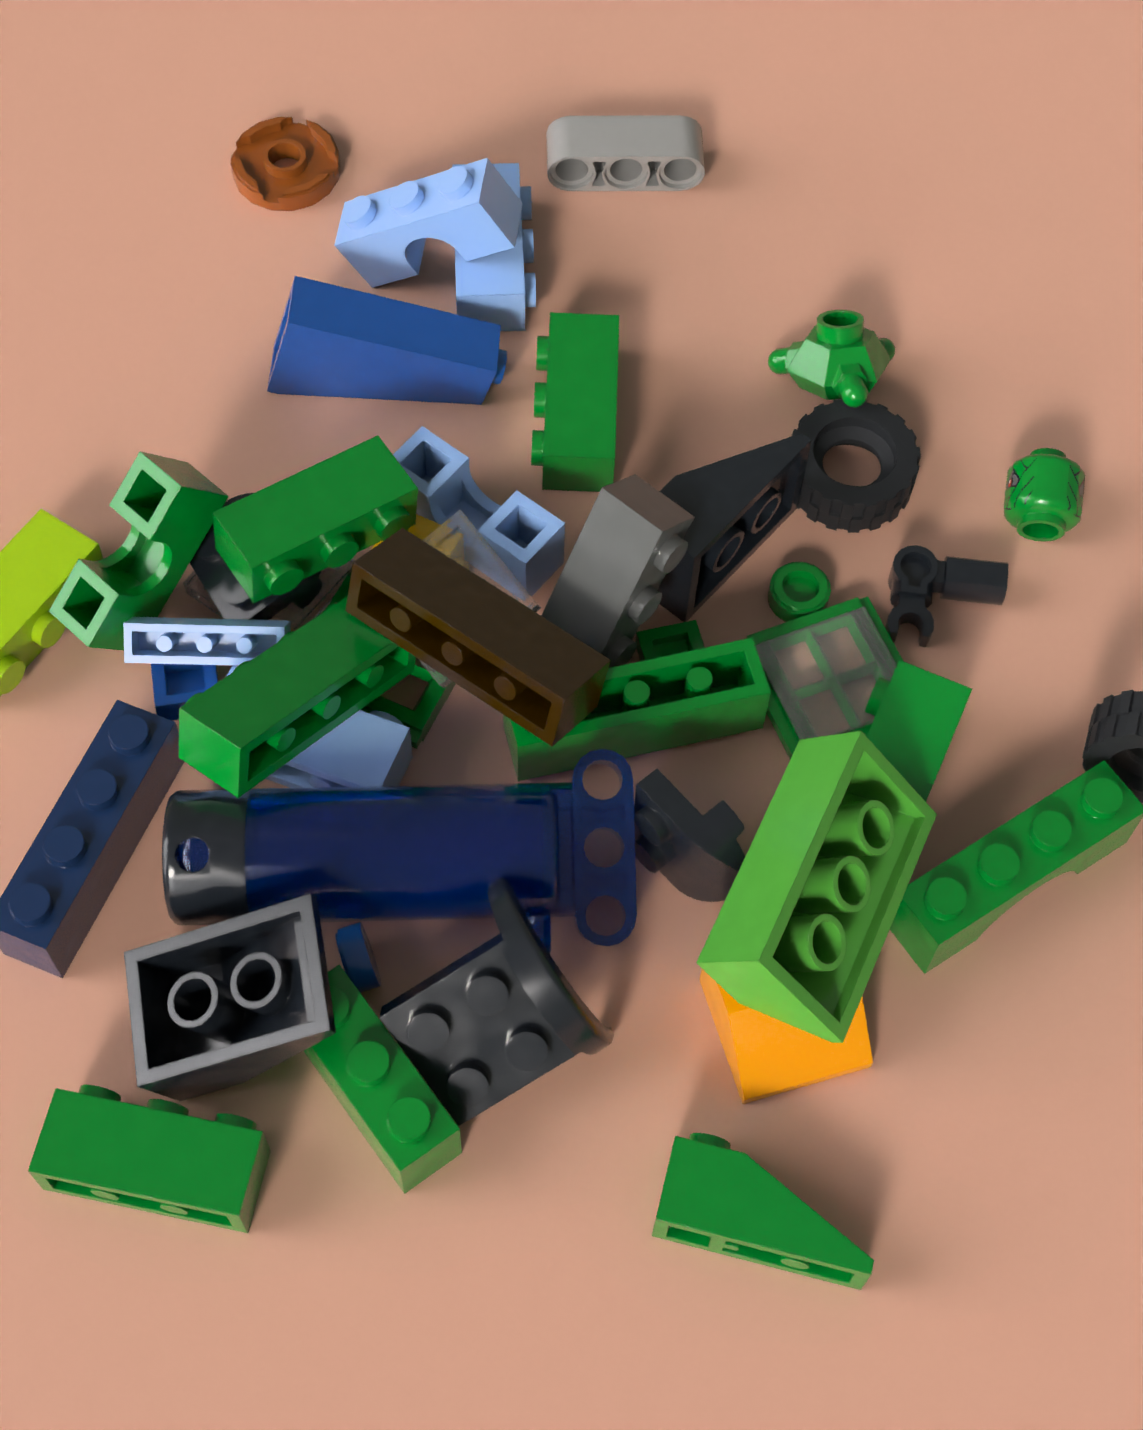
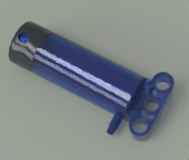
(401, 851)

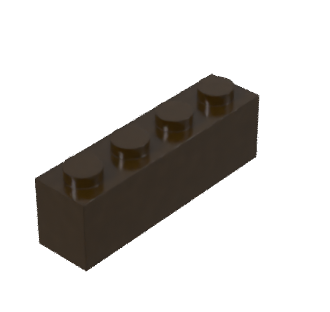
(477, 636)

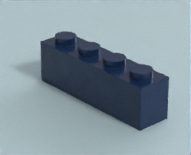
(88, 838)

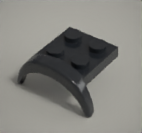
(493, 1017)

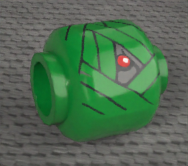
(1044, 495)

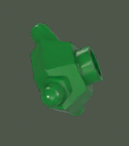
(836, 358)

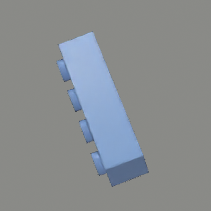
(199, 640)

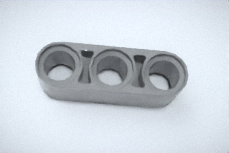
(625, 153)

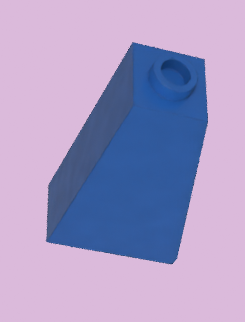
(381, 349)

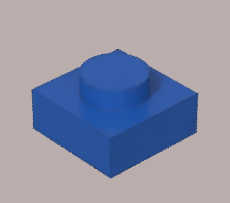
(177, 683)

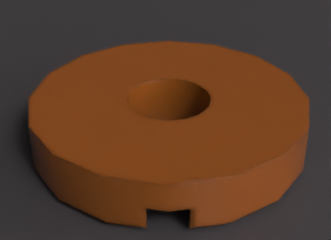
(290, 186)

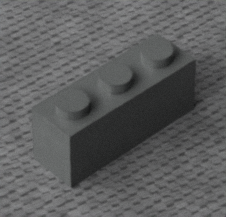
(618, 567)

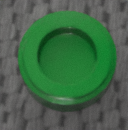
(798, 590)

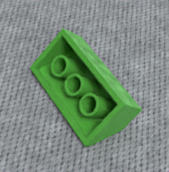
(819, 886)

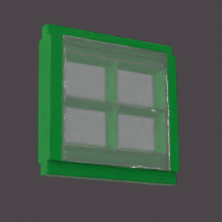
(825, 670)

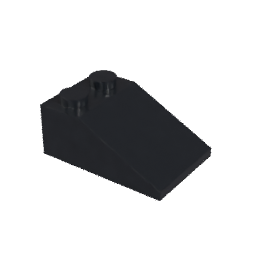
(735, 512)
(228, 999)

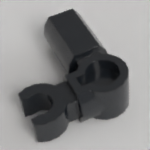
(919, 574)

